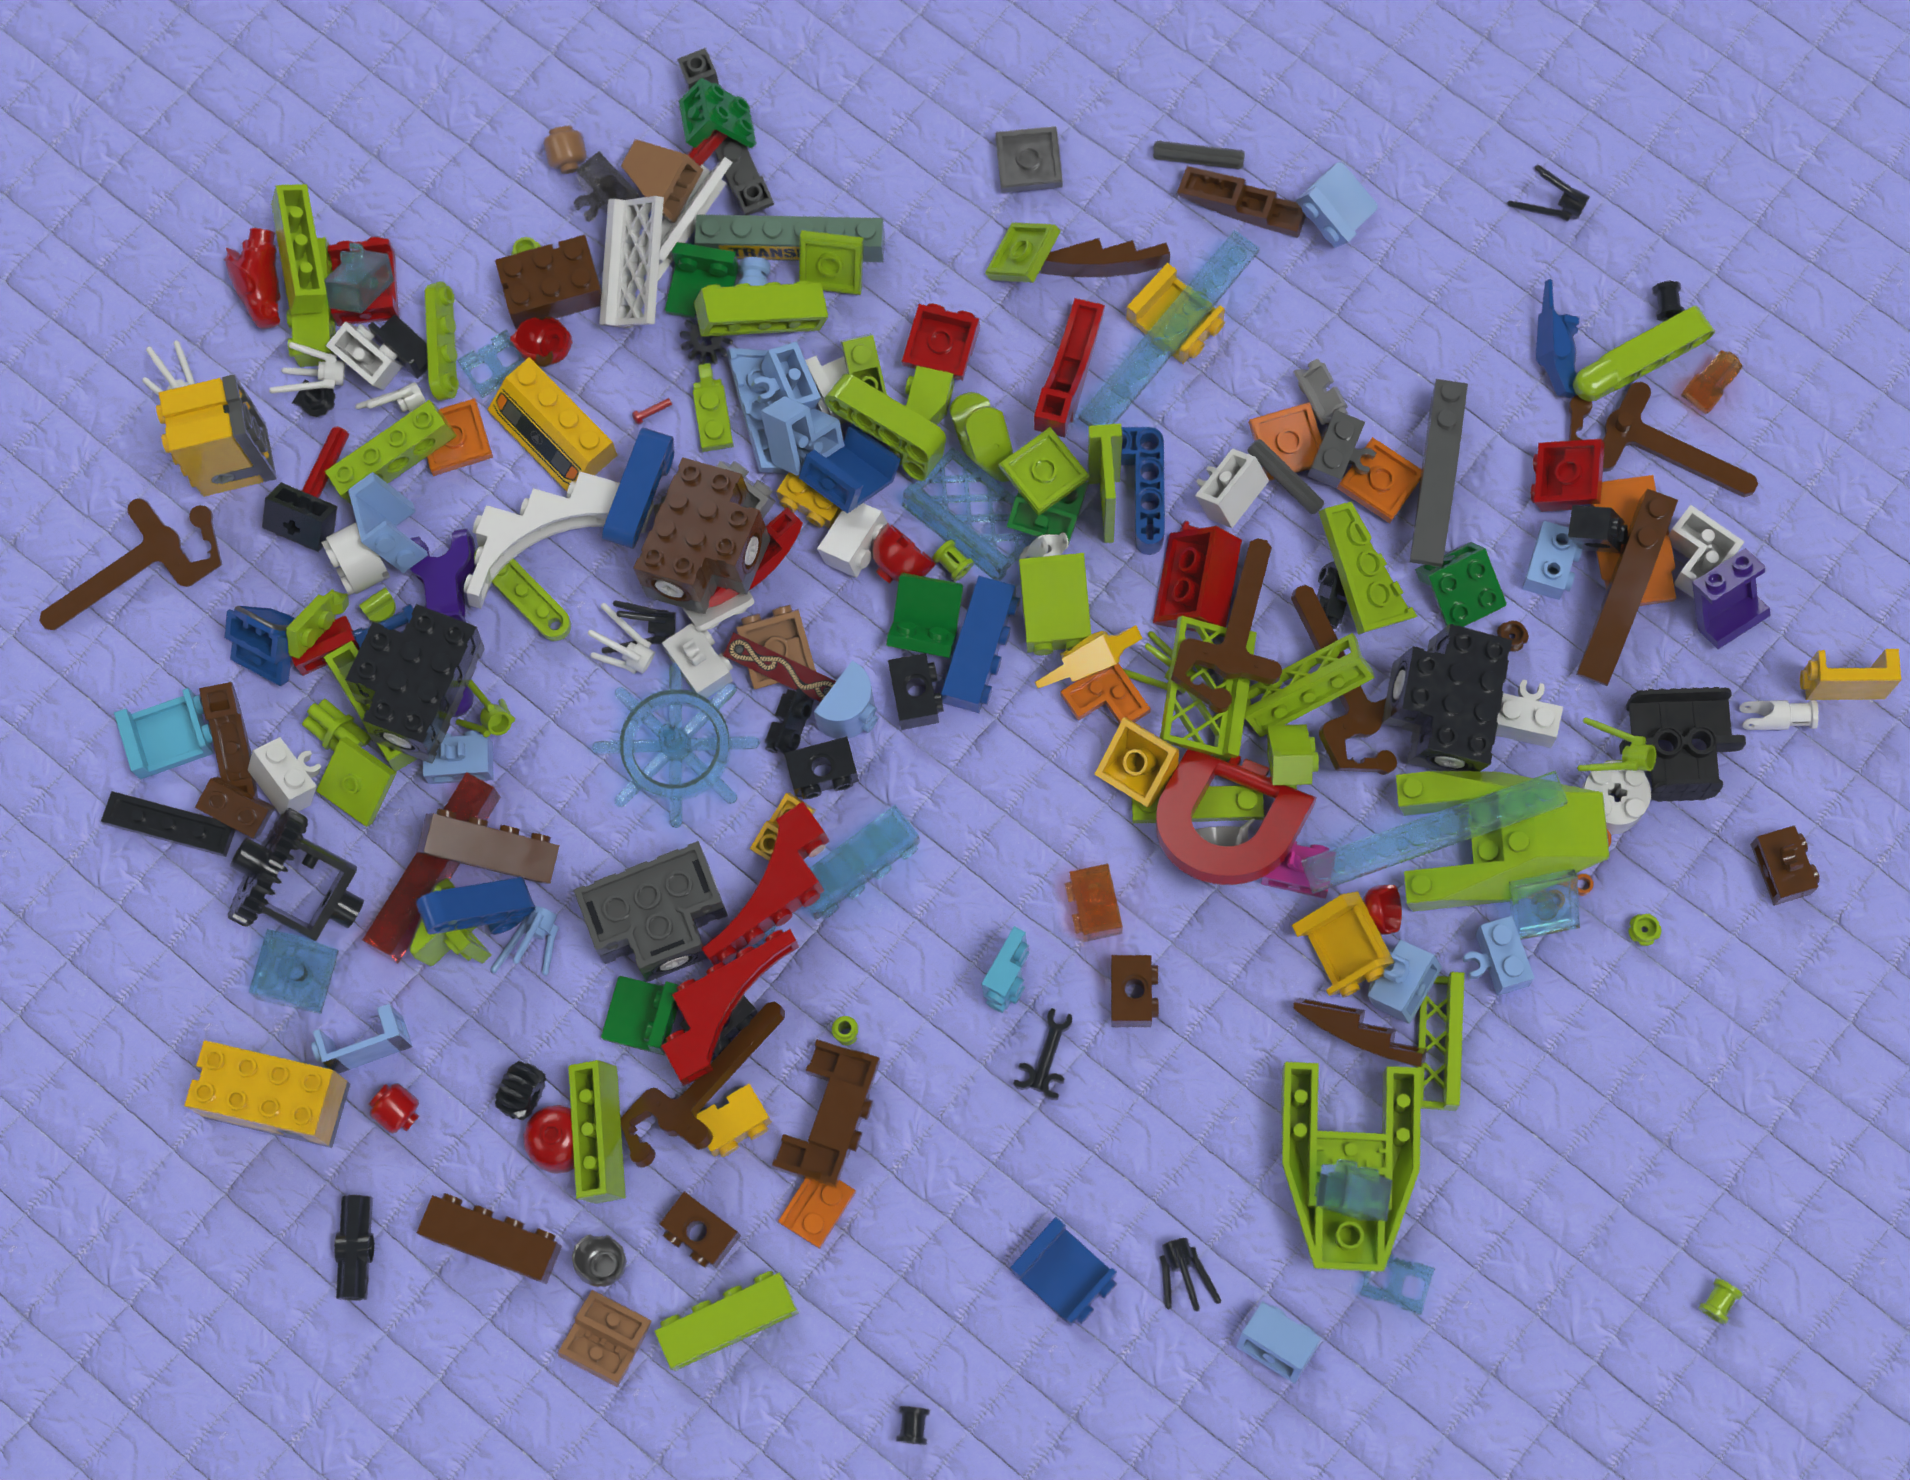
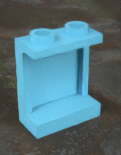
(165, 735)

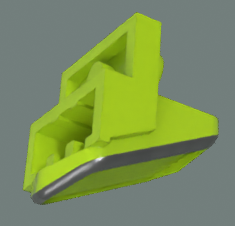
(433, 947)

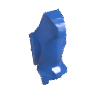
(1556, 344)

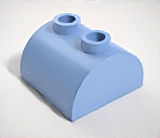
(848, 705)

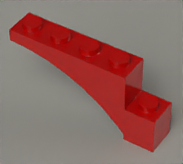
(1066, 379)
(783, 889)
(712, 999)

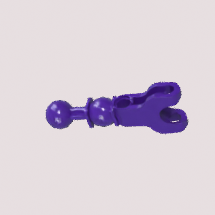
(444, 585)

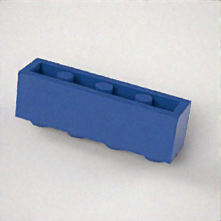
(979, 644)

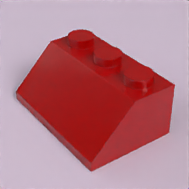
(1198, 577)

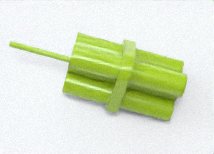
(331, 725)

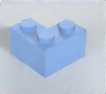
(796, 431)

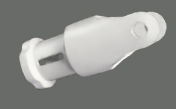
(1048, 543)
(1780, 714)

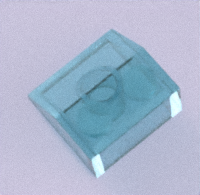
(293, 971)

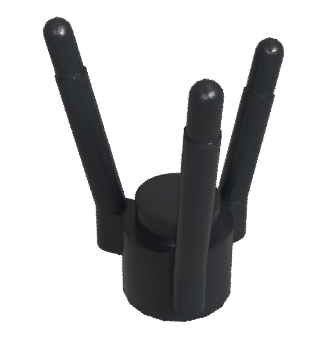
(1572, 200)
(660, 622)
(1179, 1256)

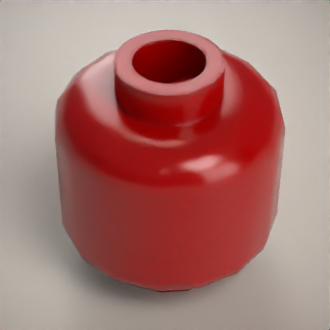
(394, 1108)

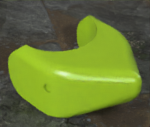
(981, 432)

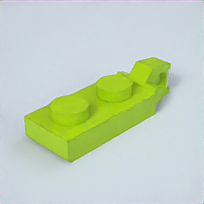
(712, 411)
(314, 621)

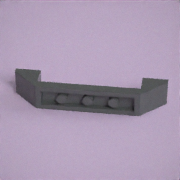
(742, 176)

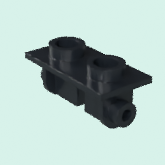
(1327, 594)
(795, 709)

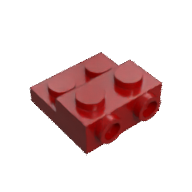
(941, 340)
(1568, 474)

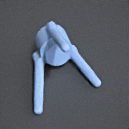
(535, 925)

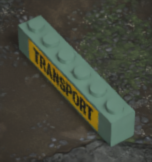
(780, 235)

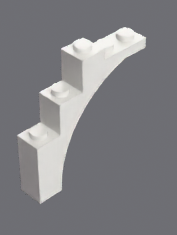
(506, 534)

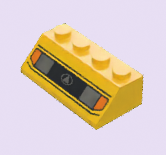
(550, 425)

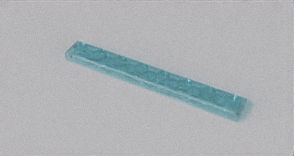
(1170, 331)
(1434, 832)

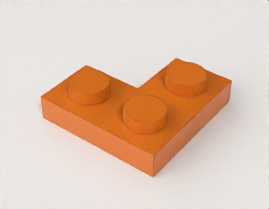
(1108, 688)

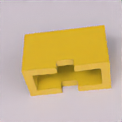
(735, 1121)

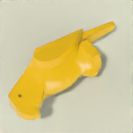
(1091, 656)

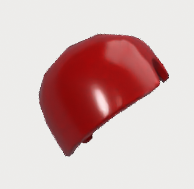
(1384, 907)

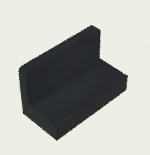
(404, 342)

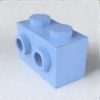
(1551, 562)
(1279, 1342)

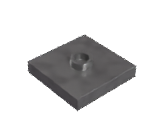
(1029, 159)

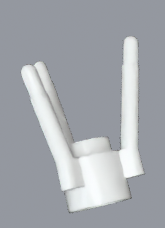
(328, 372)
(173, 383)
(407, 398)
(637, 655)

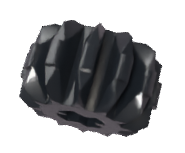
(710, 350)
(520, 1090)

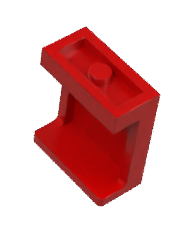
(386, 303)

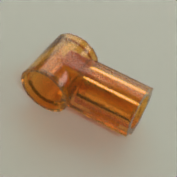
(1709, 386)

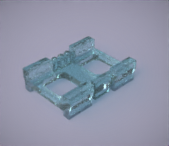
(488, 355)
(1393, 1293)

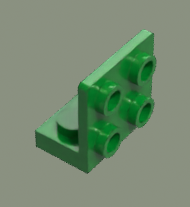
(712, 108)
(695, 270)
(1464, 585)
(925, 615)
(641, 1014)

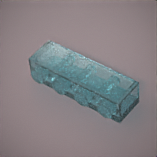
(861, 859)

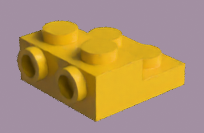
(803, 498)

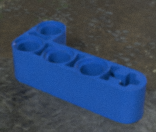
(647, 463)
(1146, 489)
(493, 904)

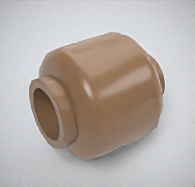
(565, 149)

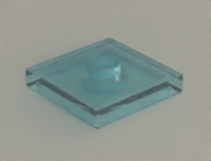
(1545, 904)

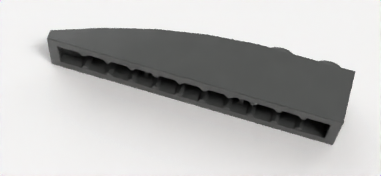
(1438, 472)

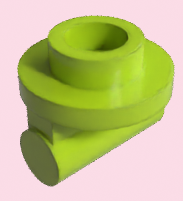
(379, 606)

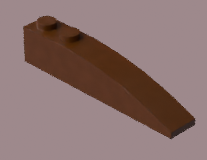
(1627, 586)

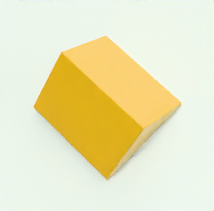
(1138, 763)

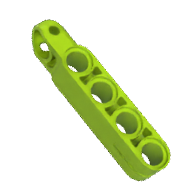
(1643, 354)

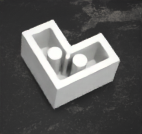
(1703, 543)

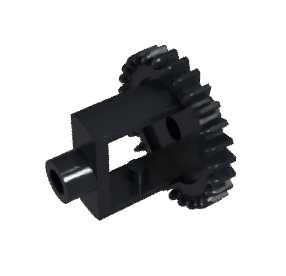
(264, 863)

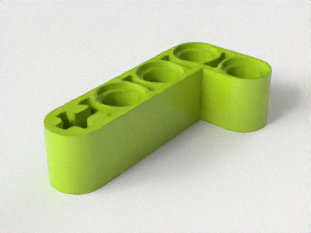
(890, 422)

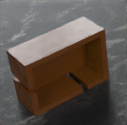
(550, 281)

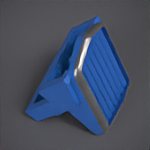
(260, 641)

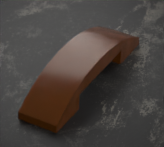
(228, 735)

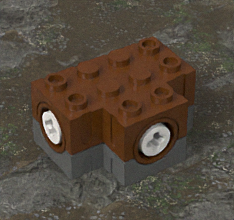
(702, 538)

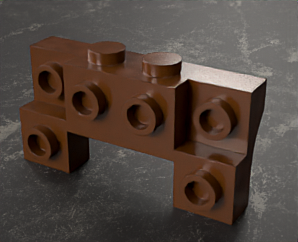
(838, 1117)

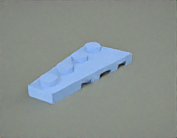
(745, 368)

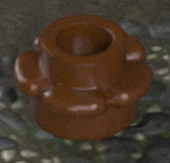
(1518, 630)

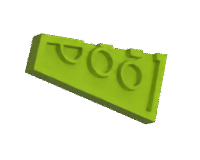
(1367, 585)

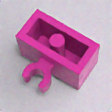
(1290, 873)

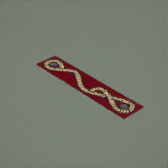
(778, 667)

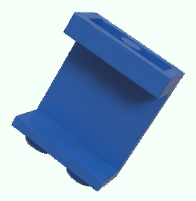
(851, 472)
(1064, 1273)

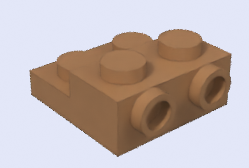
(779, 633)

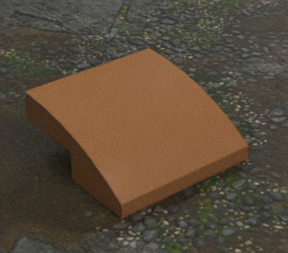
(604, 1338)

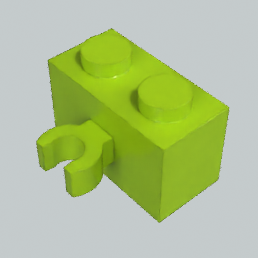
(1291, 755)

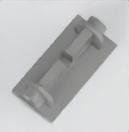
(1314, 384)

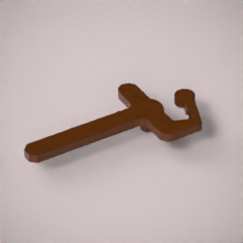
(1626, 428)
(158, 544)
(1231, 657)
(1361, 716)
(679, 1115)

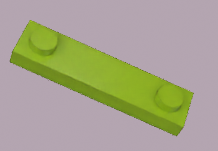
(1217, 804)

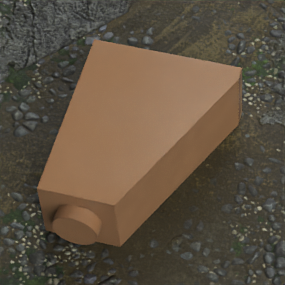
(662, 174)

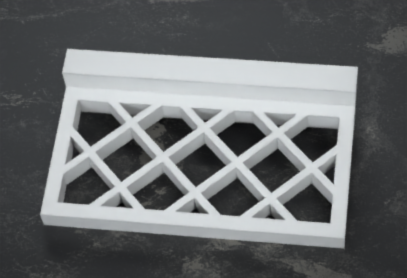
(699, 201)
(621, 254)

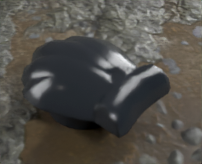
(315, 401)

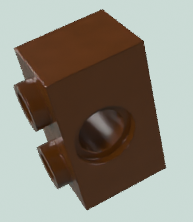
(235, 807)
(1125, 972)
(688, 1213)

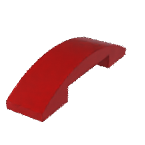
(783, 534)

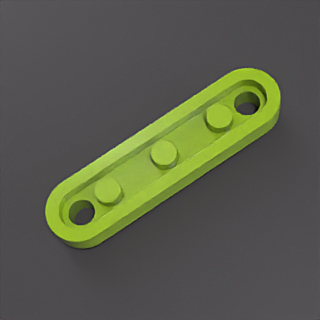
(441, 341)
(532, 601)

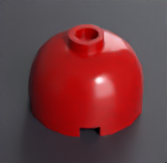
(899, 555)
(550, 1139)

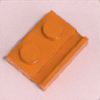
(816, 1210)

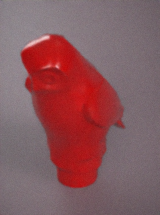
(256, 277)

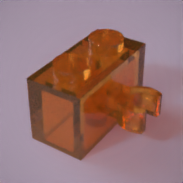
(1094, 902)

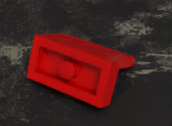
(332, 639)

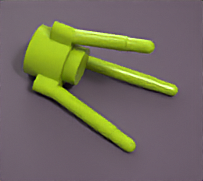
(1158, 654)
(494, 718)
(1634, 757)

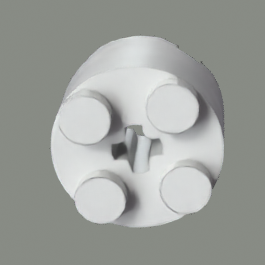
(358, 563)
(1627, 785)

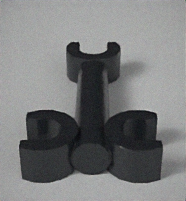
(1039, 1079)

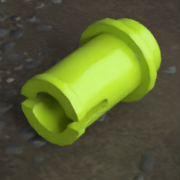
(842, 1023)

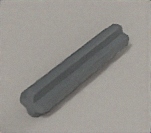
(1198, 154)
(1286, 476)

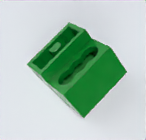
(1055, 520)

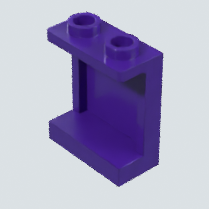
(1728, 599)

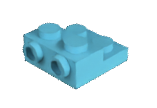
(1004, 979)

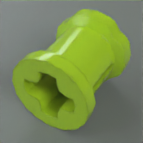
(953, 560)
(1720, 1301)

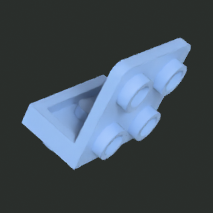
(1337, 204)

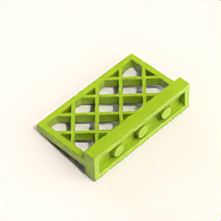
(1105, 469)
(1230, 723)

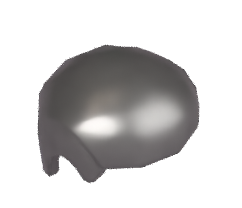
(599, 1260)

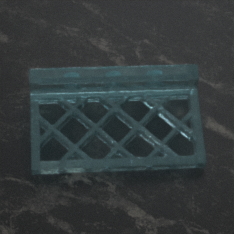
(951, 526)

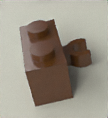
(1785, 865)

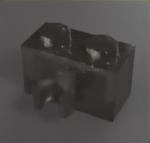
(601, 183)

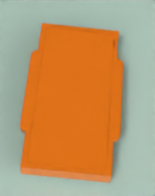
(1623, 498)

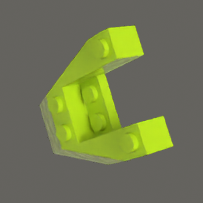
(1534, 847)
(1331, 1237)

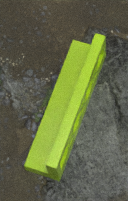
(1308, 690)
(1453, 1042)

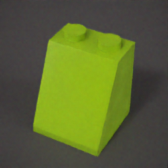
(1054, 602)

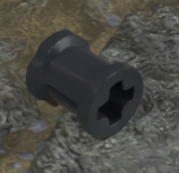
(1668, 299)
(912, 1425)

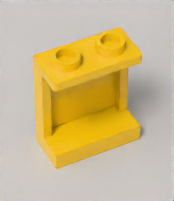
(1157, 298)
(1851, 683)
(1346, 943)

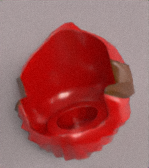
(542, 340)

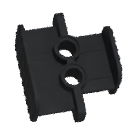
(1679, 718)

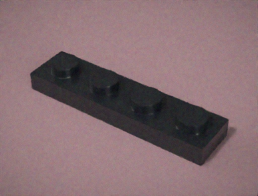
(168, 824)

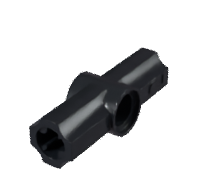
(354, 1248)

